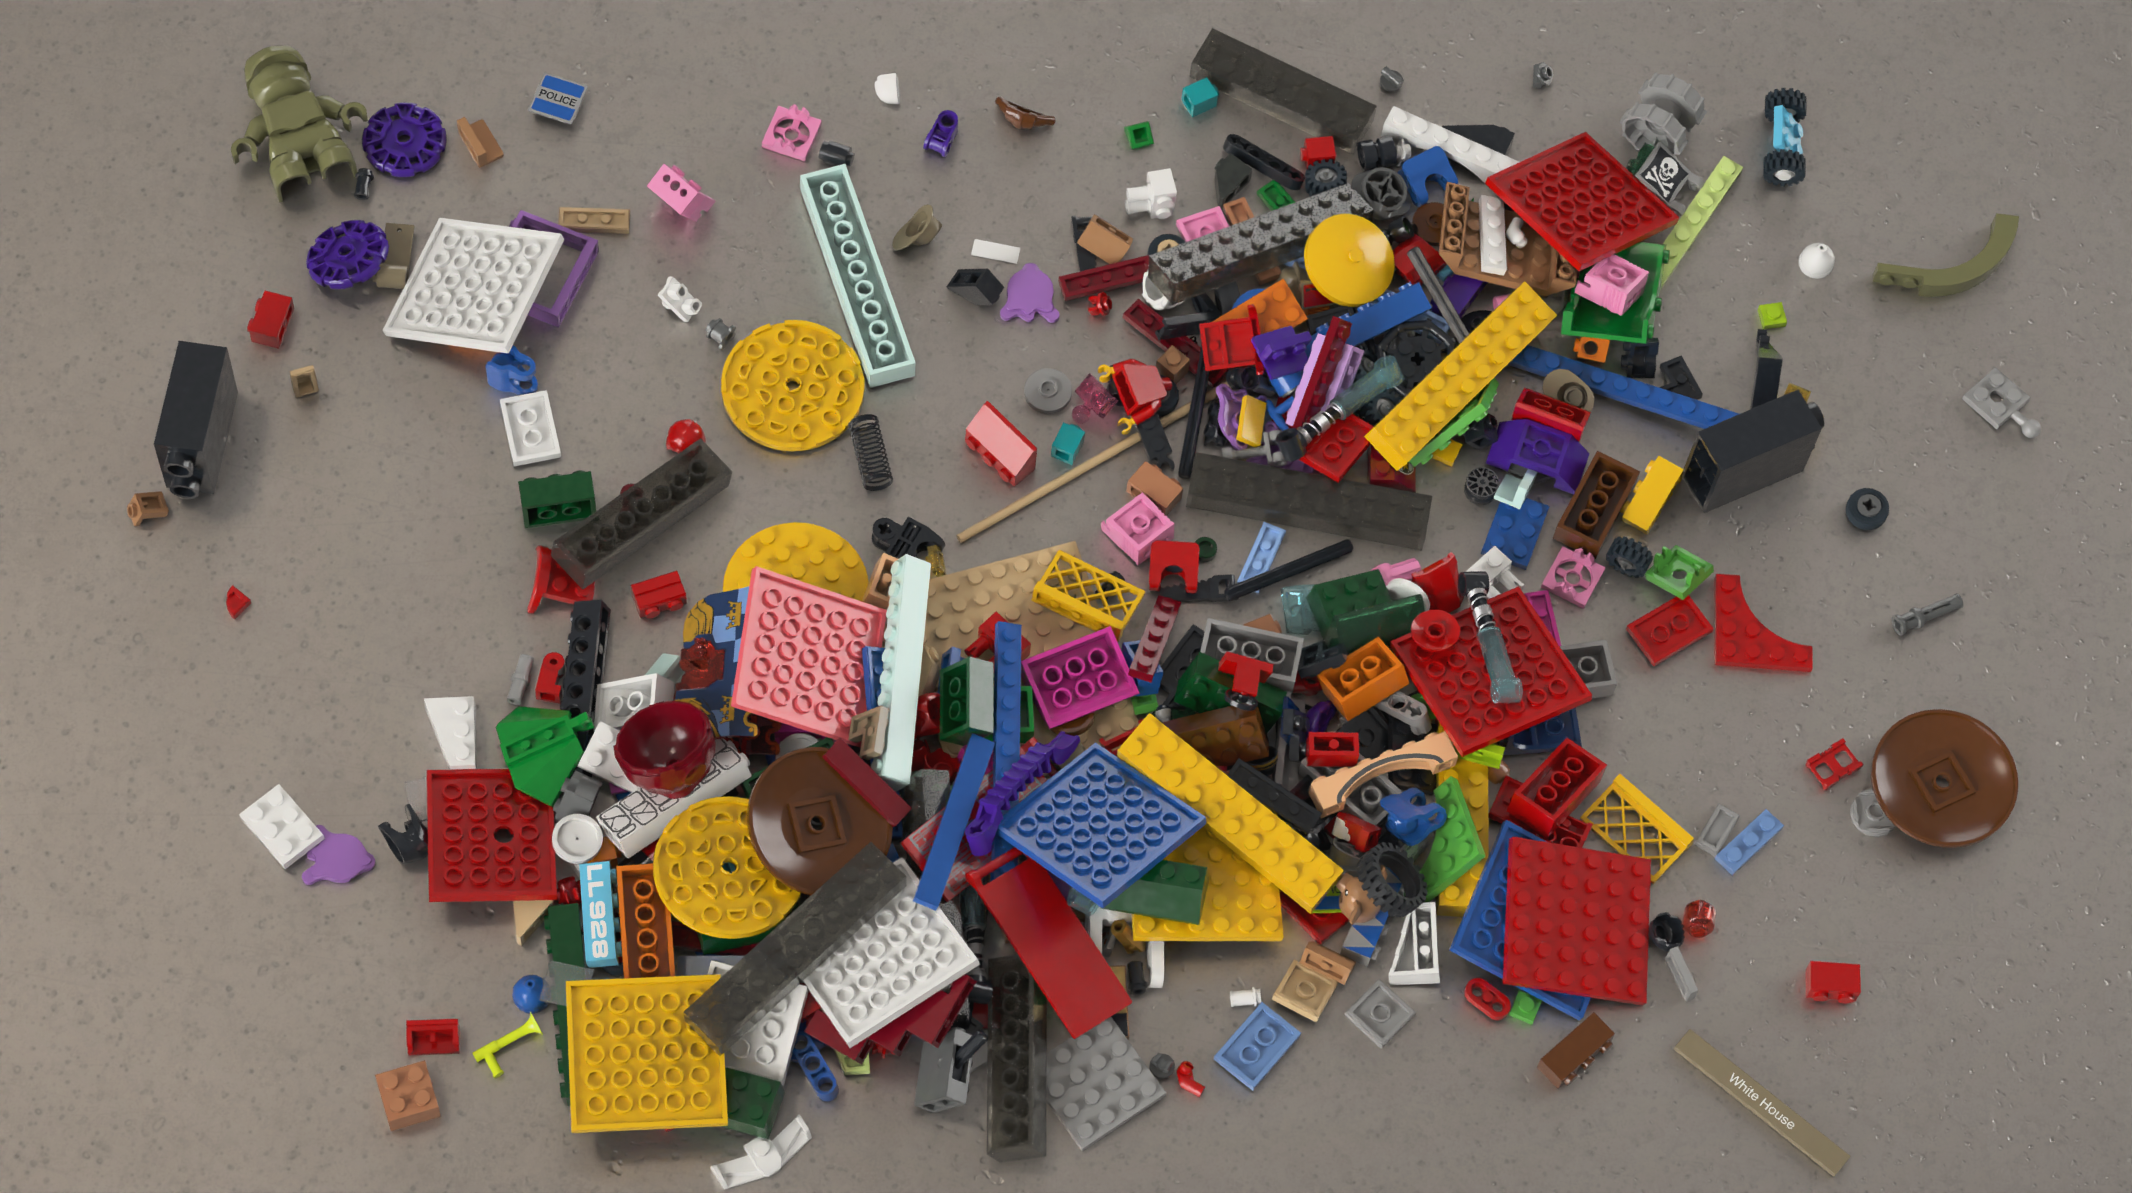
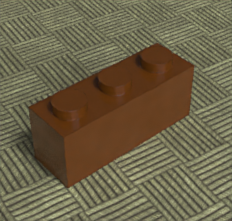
(1576, 1051)

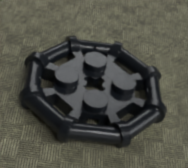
(1414, 346)

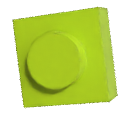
(1772, 315)

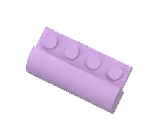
(1343, 375)

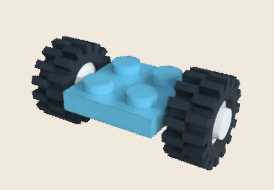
(1787, 161)

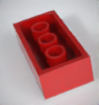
(1556, 788)

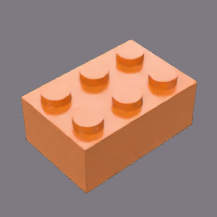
(1363, 679)

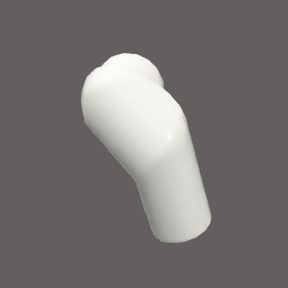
(1515, 234)

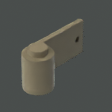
(395, 269)

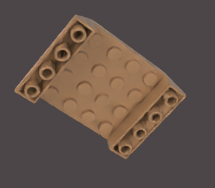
(1535, 263)

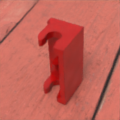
(433, 1036)

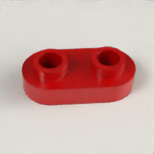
(1489, 997)

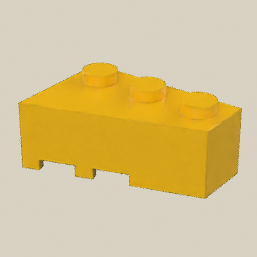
(1651, 494)

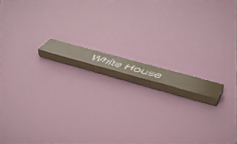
(1762, 1102)

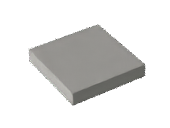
(1380, 1013)

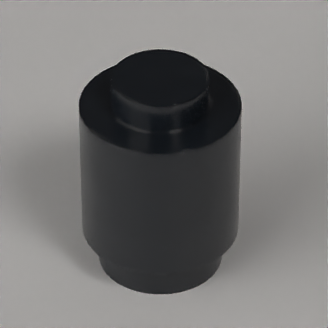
(836, 153)

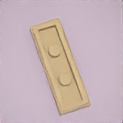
(595, 220)

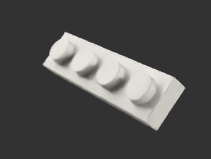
(1492, 235)

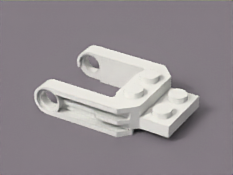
(1155, 949)

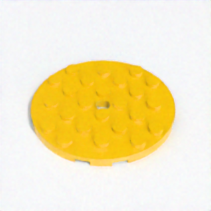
(786, 352)
(801, 553)
(699, 889)

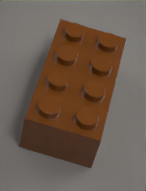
(1596, 504)
(1224, 734)

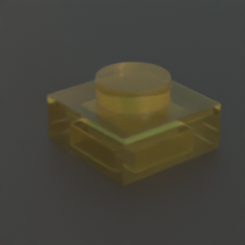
(936, 559)

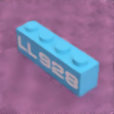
(599, 914)

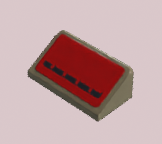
(1309, 296)

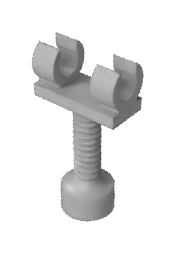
(1275, 459)

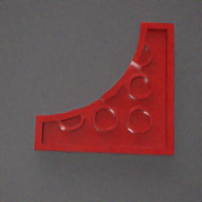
(1744, 640)

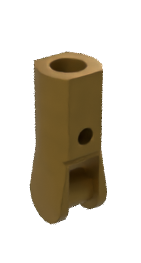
(1124, 934)

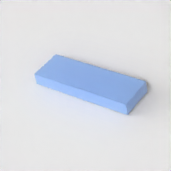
(1262, 552)

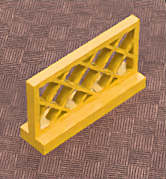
(1075, 609)
(1650, 812)

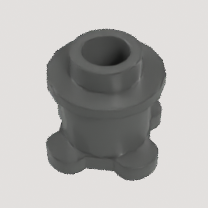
(720, 332)

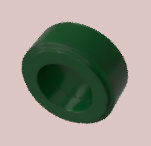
(1208, 549)

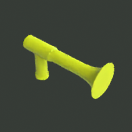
(487, 1051)

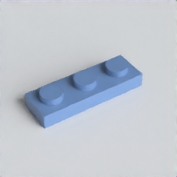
(1749, 842)

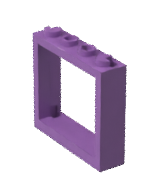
(589, 250)

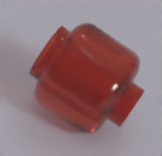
(1699, 918)

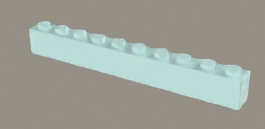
(902, 667)

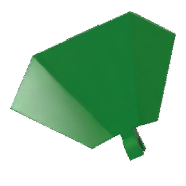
(541, 749)

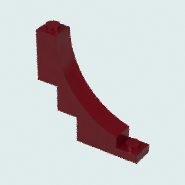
(927, 1021)

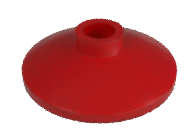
(1437, 623)

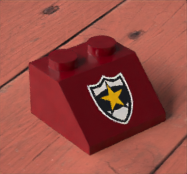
(1383, 473)

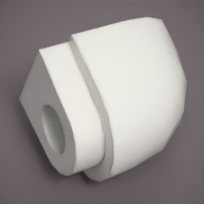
(888, 88)

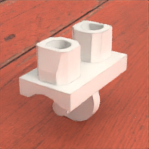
(679, 300)

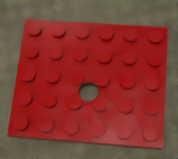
(465, 857)

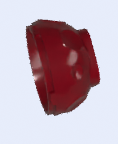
(666, 748)

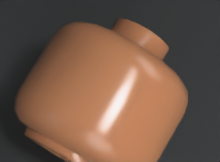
(1497, 775)

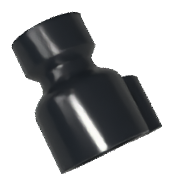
(1400, 230)

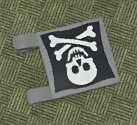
(1666, 176)

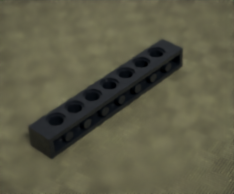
(592, 661)

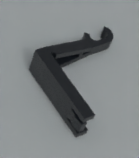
(1189, 324)
(1767, 371)

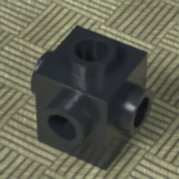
(1482, 433)

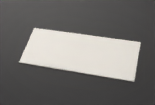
(995, 251)

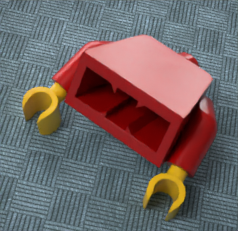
(1139, 389)

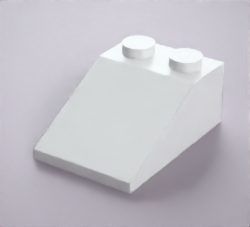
(624, 698)

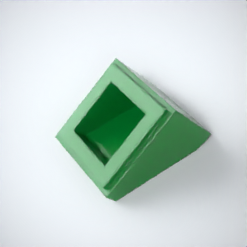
(1139, 134)

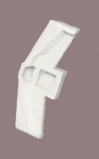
(763, 1156)

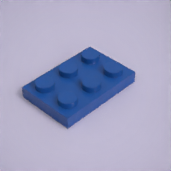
(1516, 531)

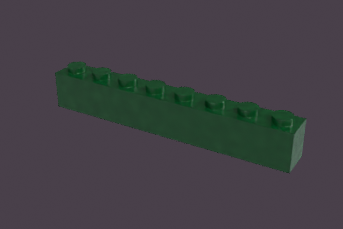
(568, 949)

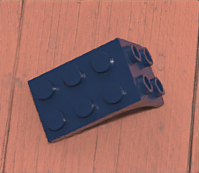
(1544, 736)

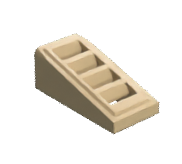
(304, 381)

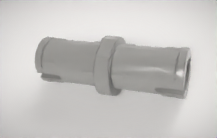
(520, 679)

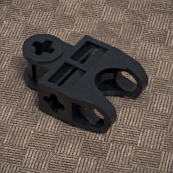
(904, 538)

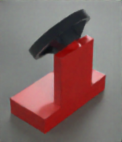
(1247, 675)

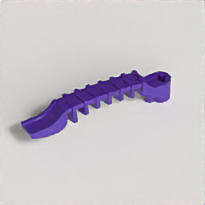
(1033, 764)

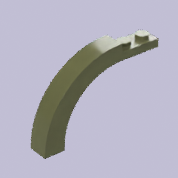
(1957, 278)

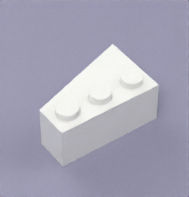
(455, 729)
(1417, 951)

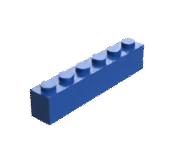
(1382, 316)

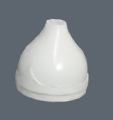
(1817, 260)

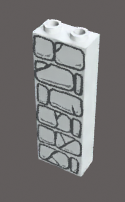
(644, 815)

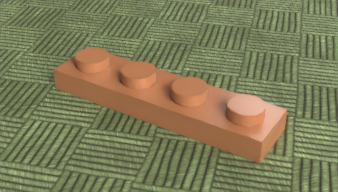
(1237, 212)

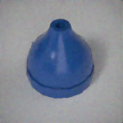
(527, 994)

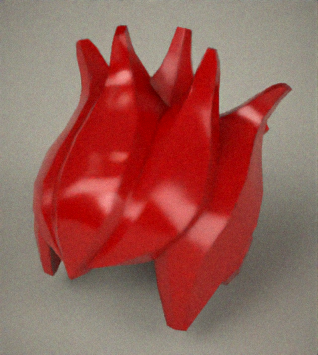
(927, 715)

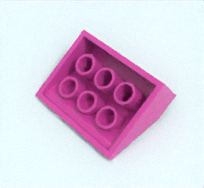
(1078, 678)

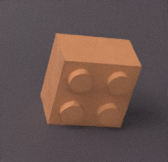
(407, 1095)

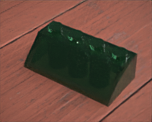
(1383, 620)

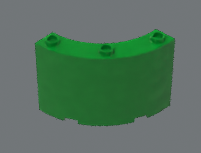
(1637, 323)

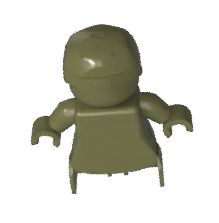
(293, 118)

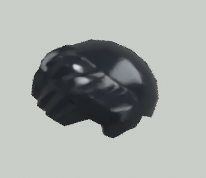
(1666, 931)

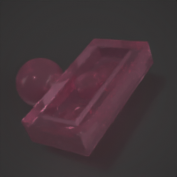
(1095, 398)

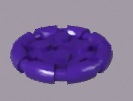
(408, 151)
(362, 240)

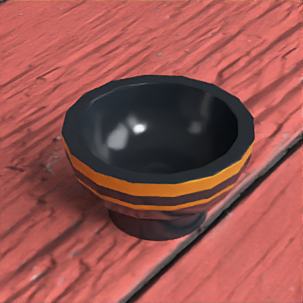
(1266, 764)

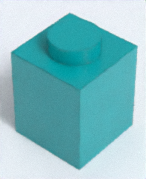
(1200, 96)
(1068, 443)

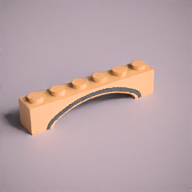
(1432, 754)

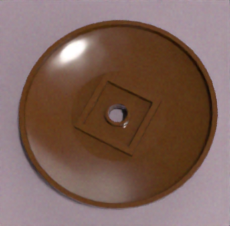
(1949, 747)
(781, 813)

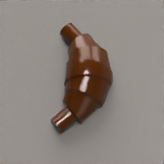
(1021, 116)

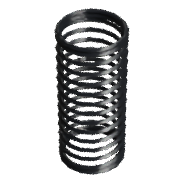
(868, 478)

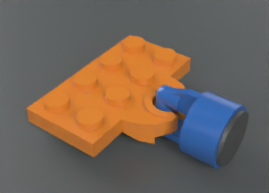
(1275, 310)

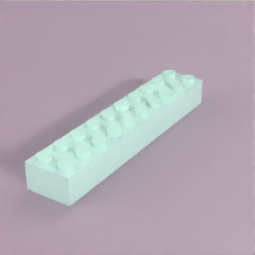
(857, 276)

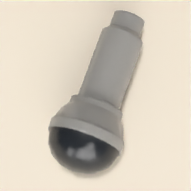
(1163, 713)

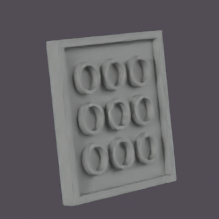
(1098, 1083)

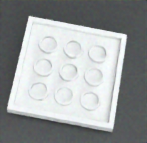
(770, 1042)

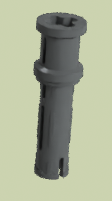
(1918, 616)

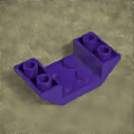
(1540, 450)

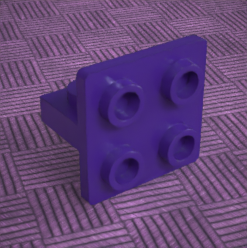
(1282, 351)

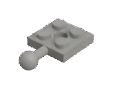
(1999, 412)

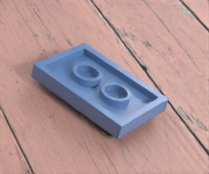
(1257, 1046)

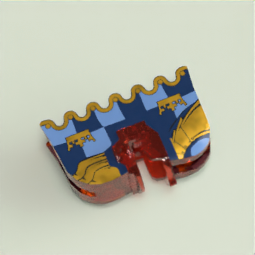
(710, 665)

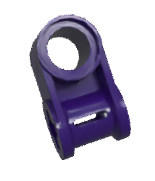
(940, 136)

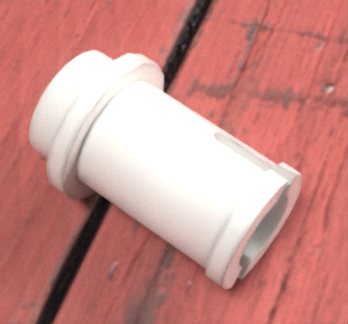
(1245, 997)

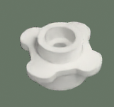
(1403, 152)

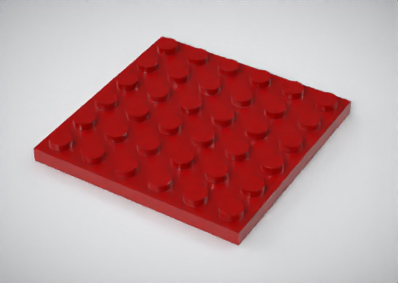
(1582, 201)
(1459, 685)
(1577, 921)

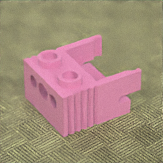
(687, 199)
(1613, 284)
(1137, 526)

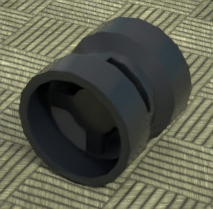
(1242, 377)

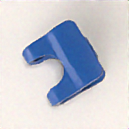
(1424, 167)
(506, 372)
(1411, 821)

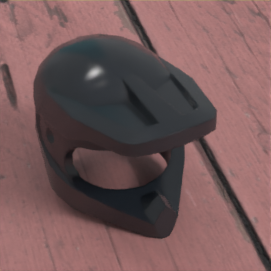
(409, 845)

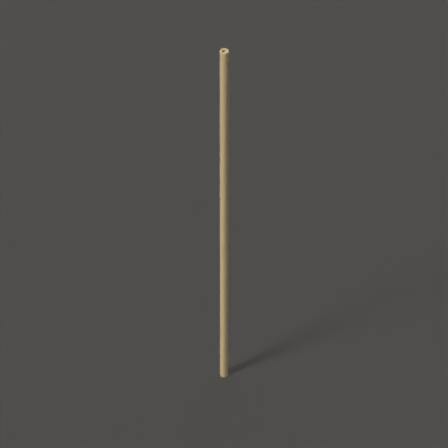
(1074, 473)

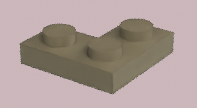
(871, 730)

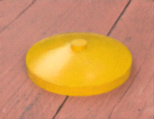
(1349, 260)

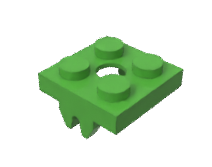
(1678, 560)

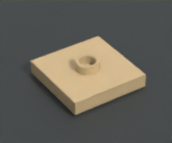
(1305, 991)

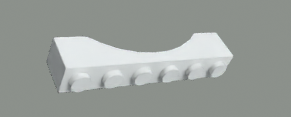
(1426, 135)

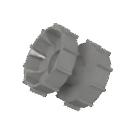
(1665, 113)

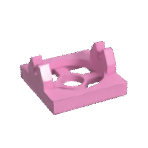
(788, 148)
(1565, 589)

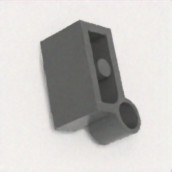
(578, 796)

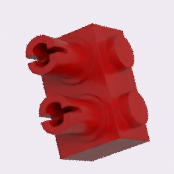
(986, 640)

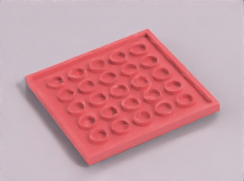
(804, 654)

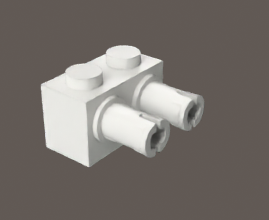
(1156, 197)
(1498, 569)

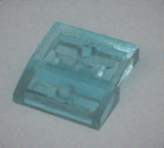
(1297, 610)

